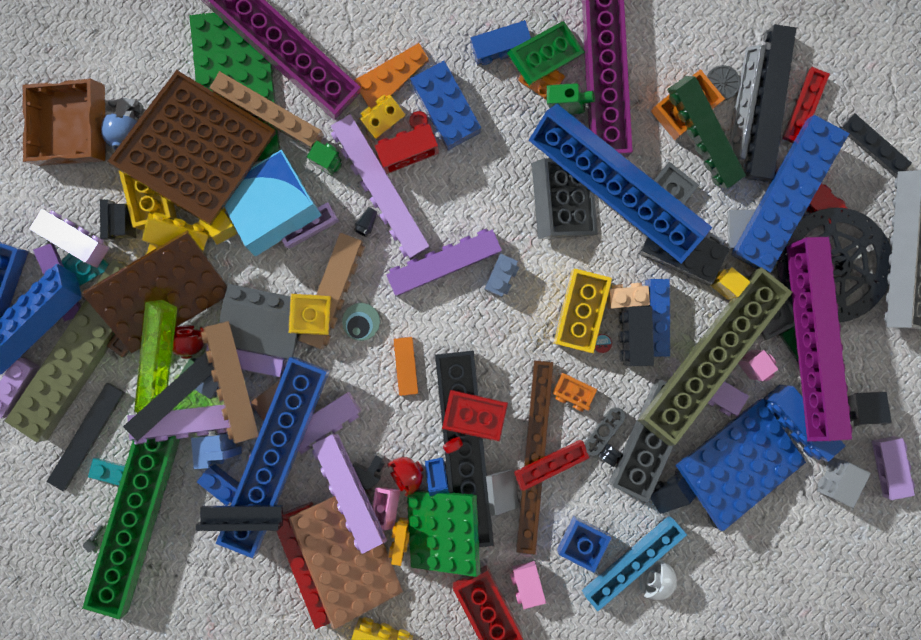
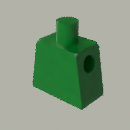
(569, 97)

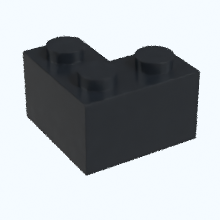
(672, 493)

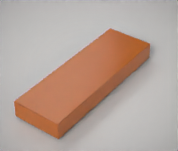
(405, 366)

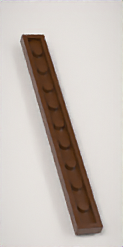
(534, 451)

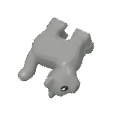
(125, 107)

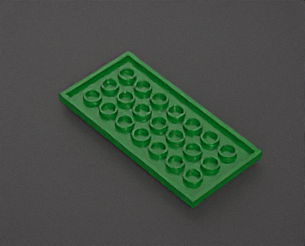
(221, 49)

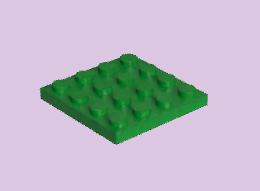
(444, 532)

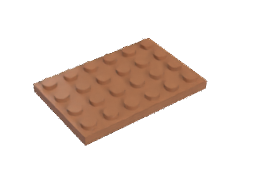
(343, 576)

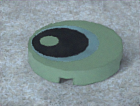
(361, 321)

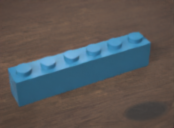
(633, 563)

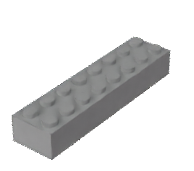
(905, 260)

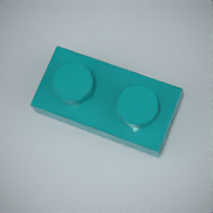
(106, 471)

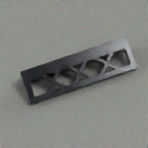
(241, 518)

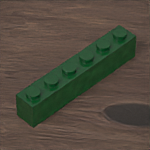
(706, 132)

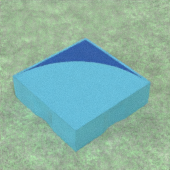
(270, 204)

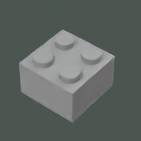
(843, 482)

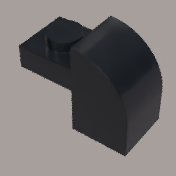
(368, 476)

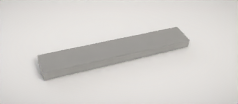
(746, 100)

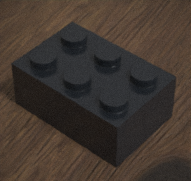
(636, 336)

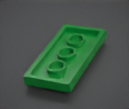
(545, 53)

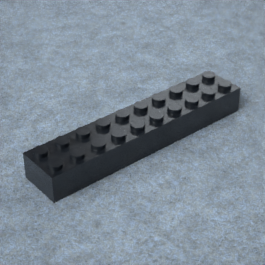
(466, 465)

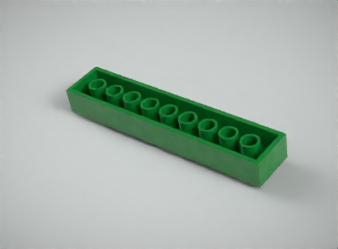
(130, 527)

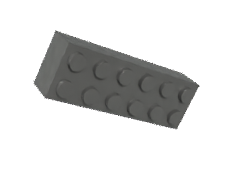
(642, 457)

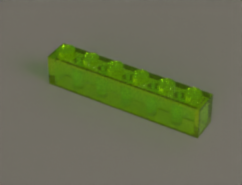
(155, 351)

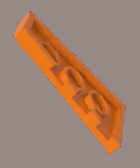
(391, 75)

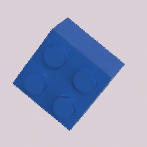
(584, 544)

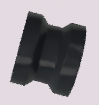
(610, 455)

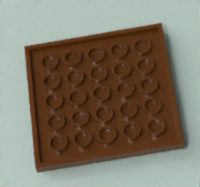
(192, 147)

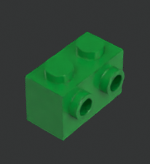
(325, 157)

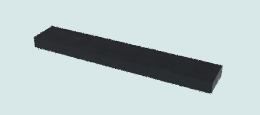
(169, 398)
(85, 437)

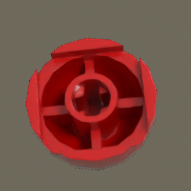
(187, 341)
(406, 474)

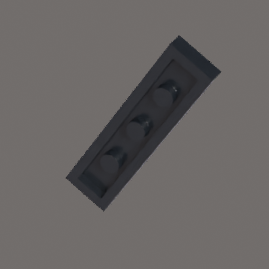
(875, 145)

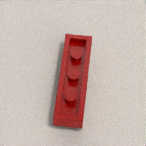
(806, 102)
(551, 465)

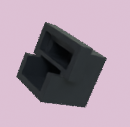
(115, 221)
(869, 408)

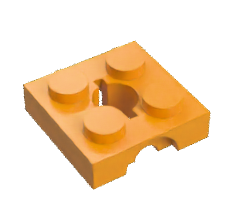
(401, 536)

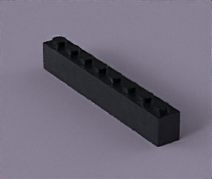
(770, 103)

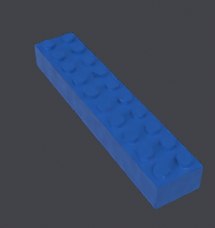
(619, 183)
(276, 447)

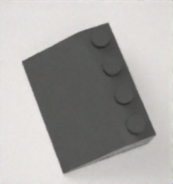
(561, 203)
(259, 321)

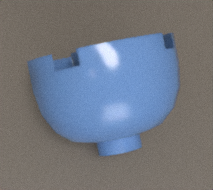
(116, 129)

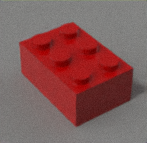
(407, 148)

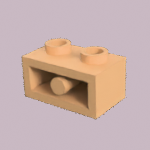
(628, 297)

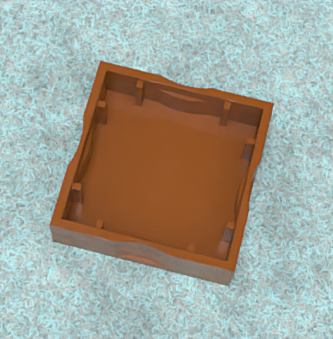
(63, 122)

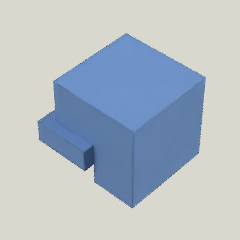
(213, 449)

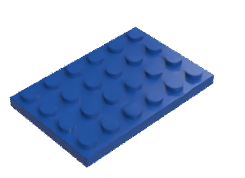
(740, 464)

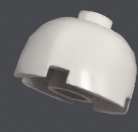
(658, 581)

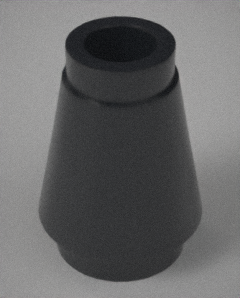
(365, 223)

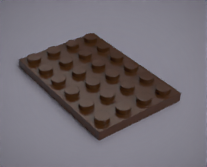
(170, 273)

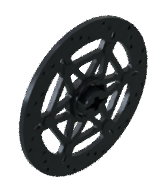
(844, 262)

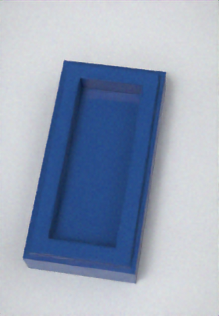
(436, 476)

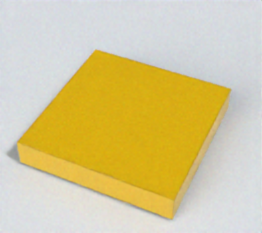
(309, 314)

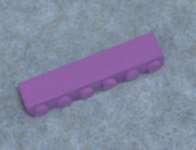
(444, 262)

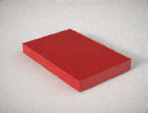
(475, 415)

